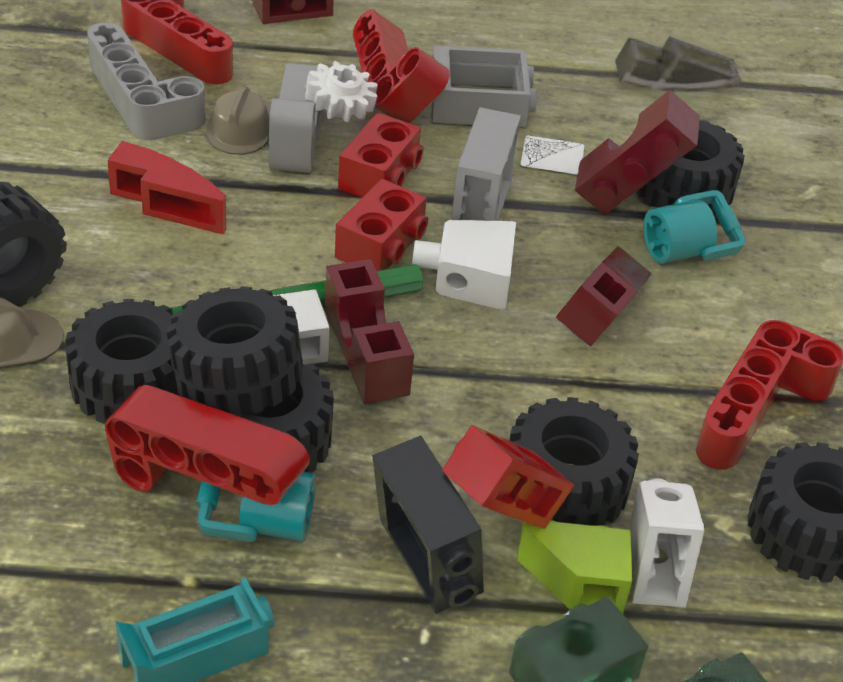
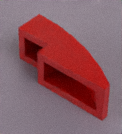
(166, 188)

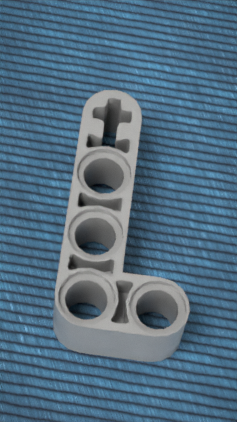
(146, 105)
(293, 123)

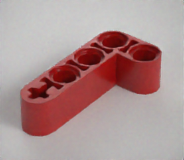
(180, 37)
(404, 77)
(773, 359)
(175, 433)

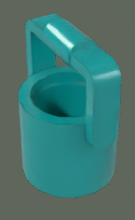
(691, 230)
(285, 520)

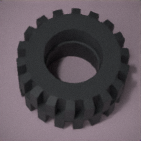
(707, 167)
(28, 245)
(235, 350)
(116, 353)
(304, 415)
(595, 445)
(801, 511)

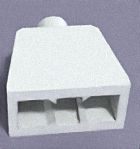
(471, 260)
(667, 519)

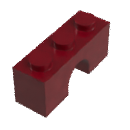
(660, 139)
(373, 349)

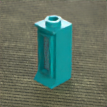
(198, 637)

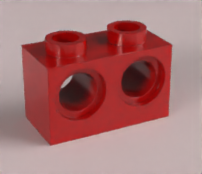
(379, 151)
(381, 226)
(507, 477)

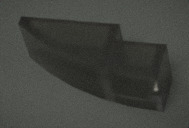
(675, 67)

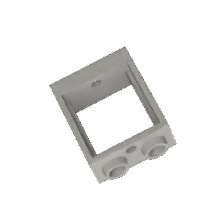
(483, 68)
(486, 166)

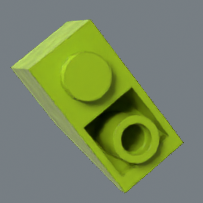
(579, 561)

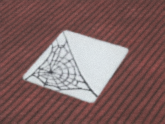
(552, 155)

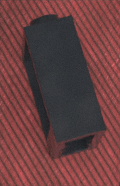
(429, 524)

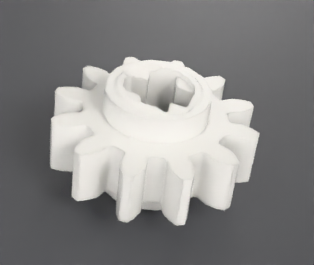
(341, 91)

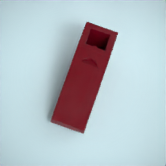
(603, 295)

